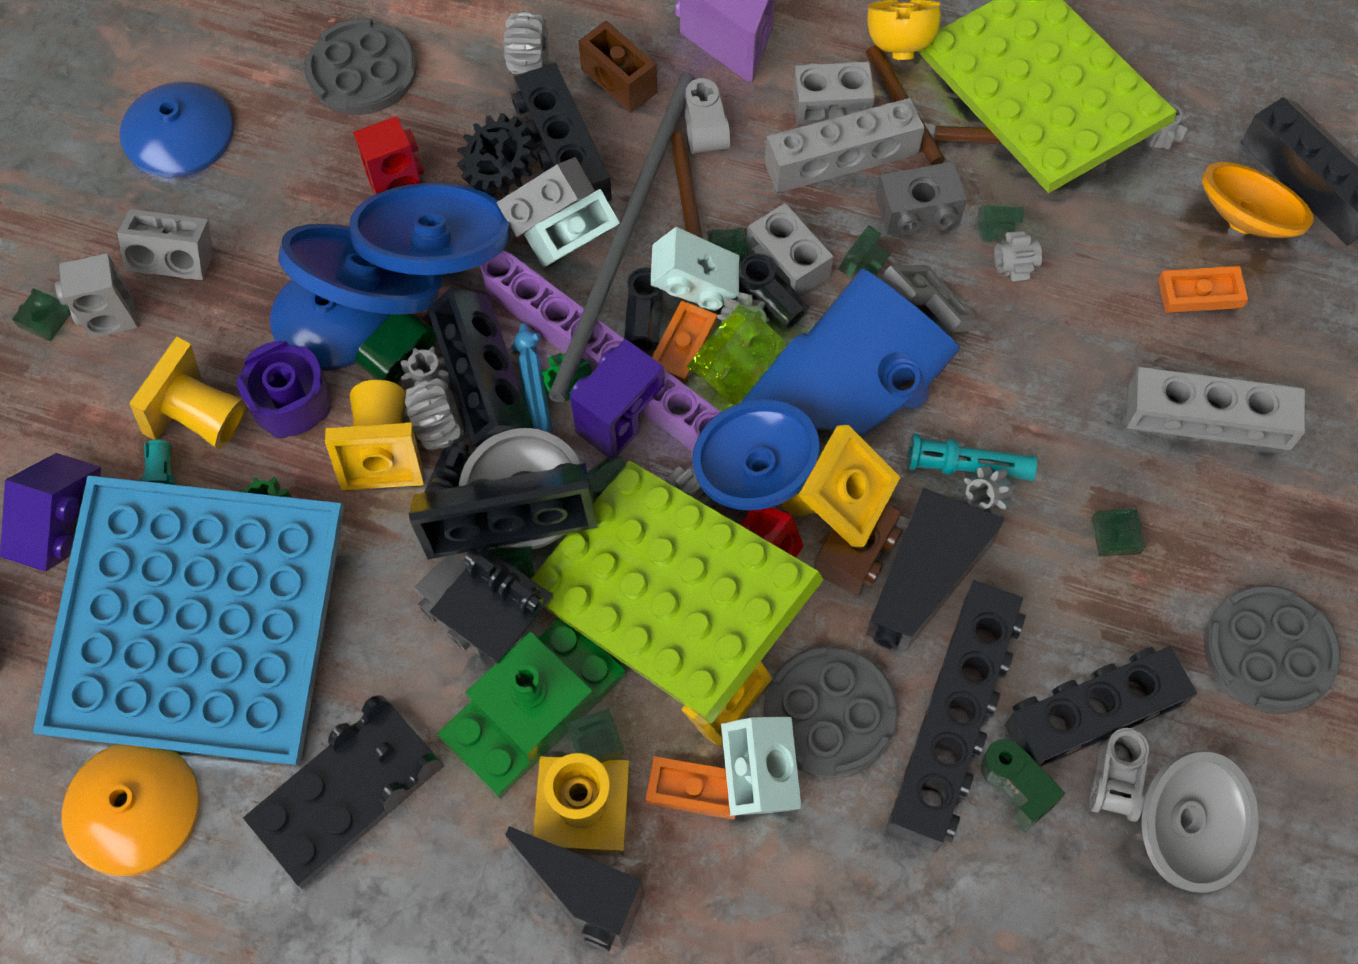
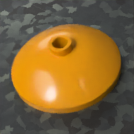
(1255, 201)
(148, 827)

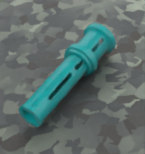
(1020, 467)

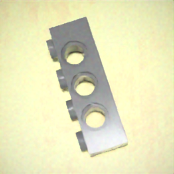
(843, 145)
(1277, 426)

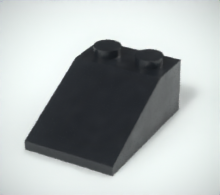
(589, 893)

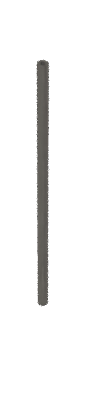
(619, 243)

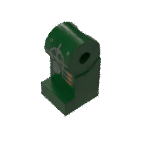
(1022, 779)

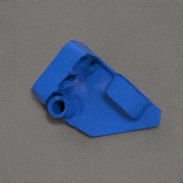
(859, 359)

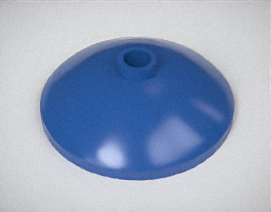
(176, 129)
(327, 330)
(755, 438)

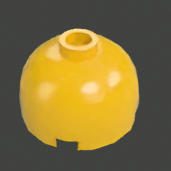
(903, 26)

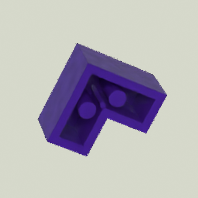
(613, 396)
(42, 510)

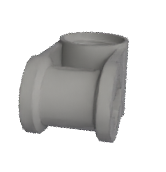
(705, 117)
(1120, 784)

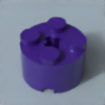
(284, 388)

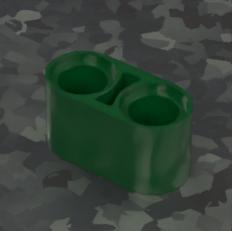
(392, 343)

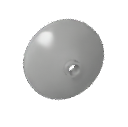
(516, 452)
(1200, 821)

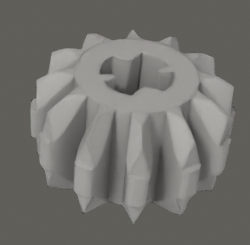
(525, 42)
(434, 414)

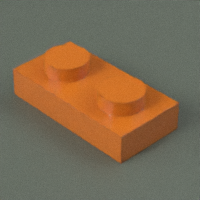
(1202, 289)
(684, 338)
(688, 787)

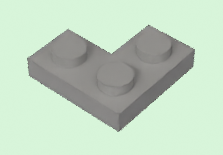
(924, 287)

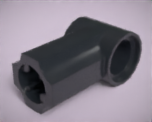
(781, 302)
(643, 311)

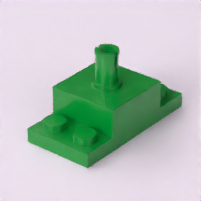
(526, 703)

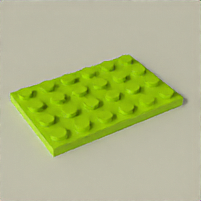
(1046, 86)
(675, 589)

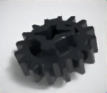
(500, 139)

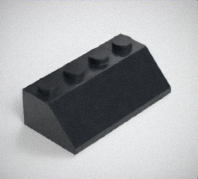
(1308, 163)
(503, 510)

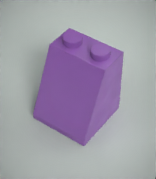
(729, 30)

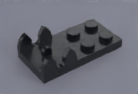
(343, 791)

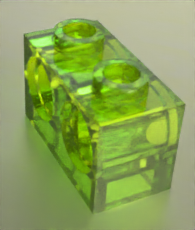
(731, 349)

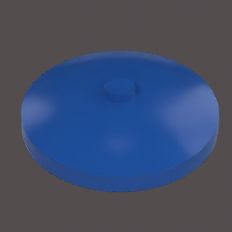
(429, 229)
(327, 265)

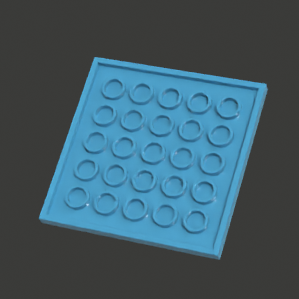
(191, 620)

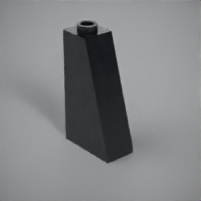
(932, 561)

